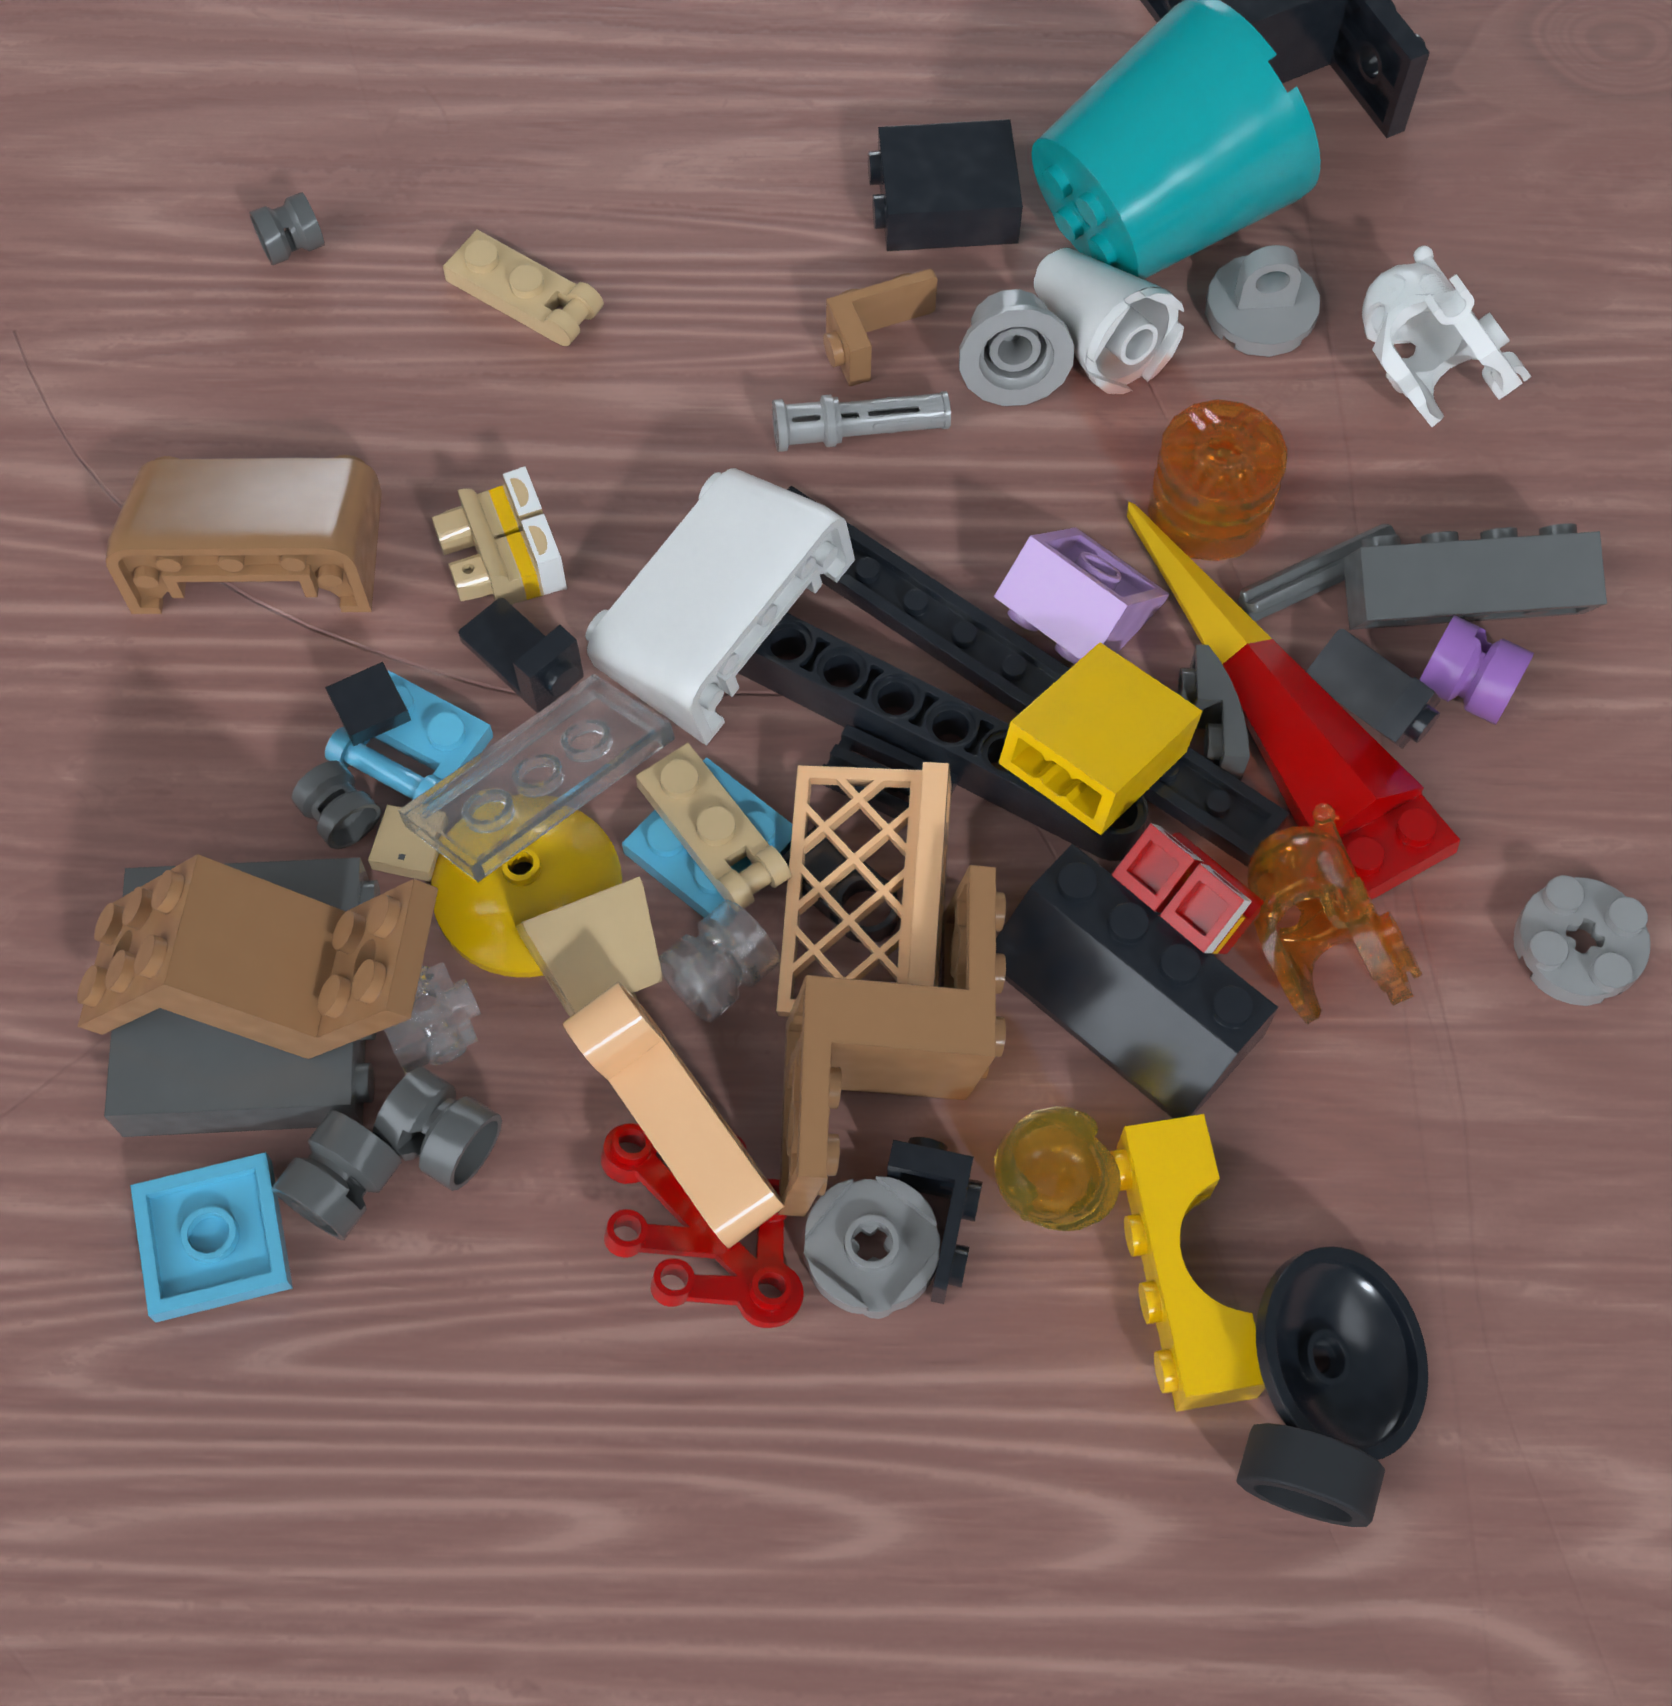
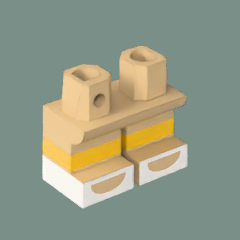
(511, 539)

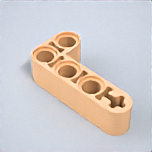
(674, 1113)

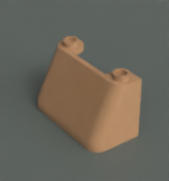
(248, 524)

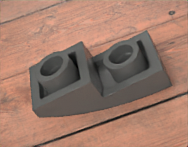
(1222, 717)

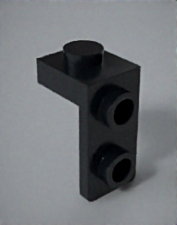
(522, 656)
(1375, 689)
(938, 1172)

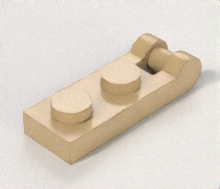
(522, 288)
(711, 826)

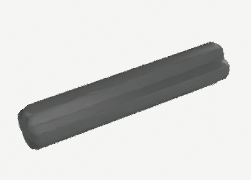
(1303, 577)

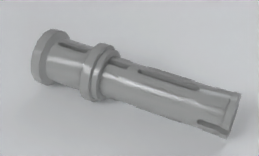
(831, 420)

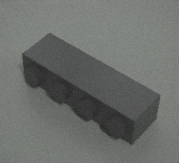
(1475, 578)

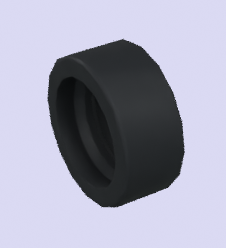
(1311, 1475)

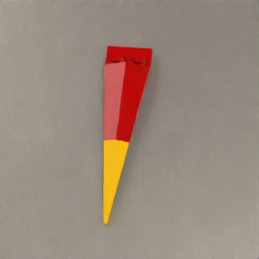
(1306, 736)

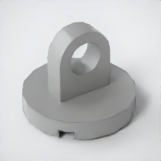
(1263, 302)

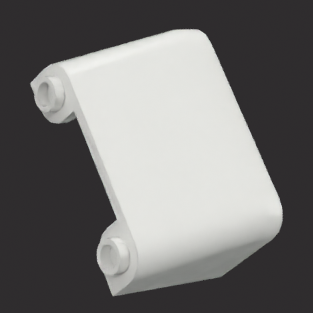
(716, 596)

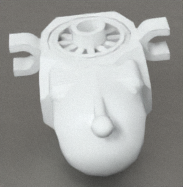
(1424, 309)

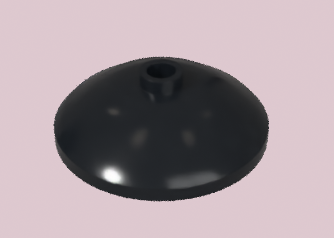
(1342, 1350)

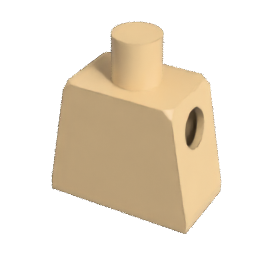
(595, 945)

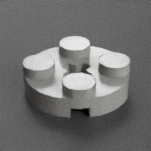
(1602, 911)
(872, 1285)

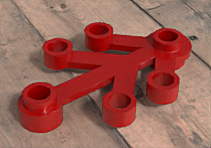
(698, 1240)

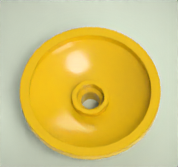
(483, 915)

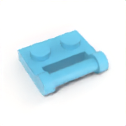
(436, 736)

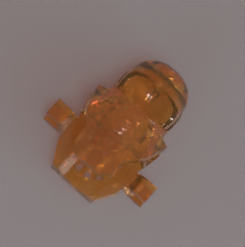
(1315, 873)

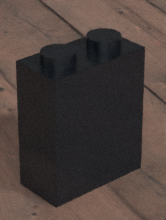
(946, 185)

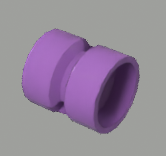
(1475, 669)

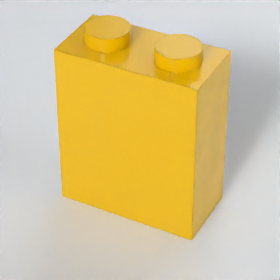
(1099, 737)

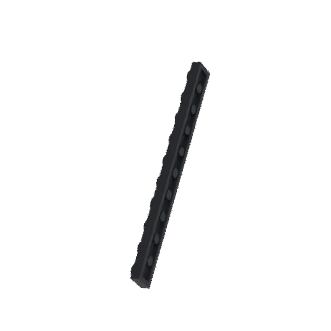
(1019, 672)

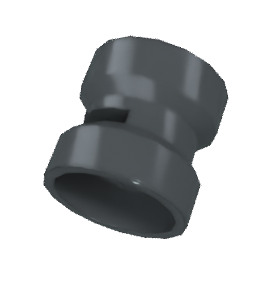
(298, 221)
(333, 801)

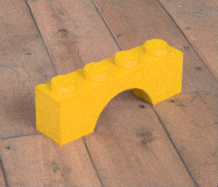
(1205, 1345)

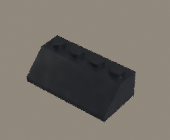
(1130, 985)

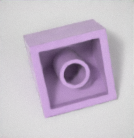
(1077, 593)

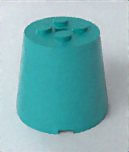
(1177, 144)

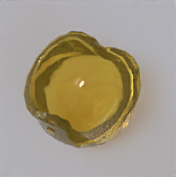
(1057, 1170)

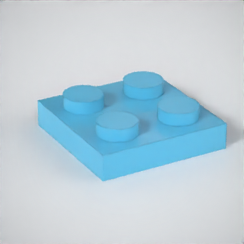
(665, 858)
(210, 1237)

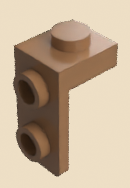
(870, 309)

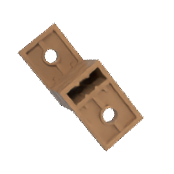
(257, 958)
(891, 1038)

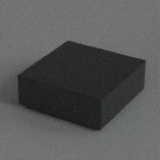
(368, 703)

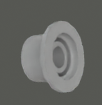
(1015, 350)

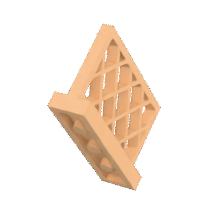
(921, 878)

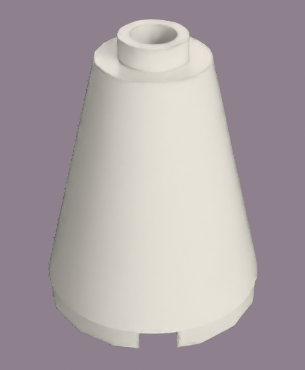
(1115, 319)

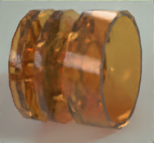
(1217, 479)

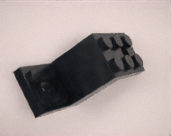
(1359, 39)

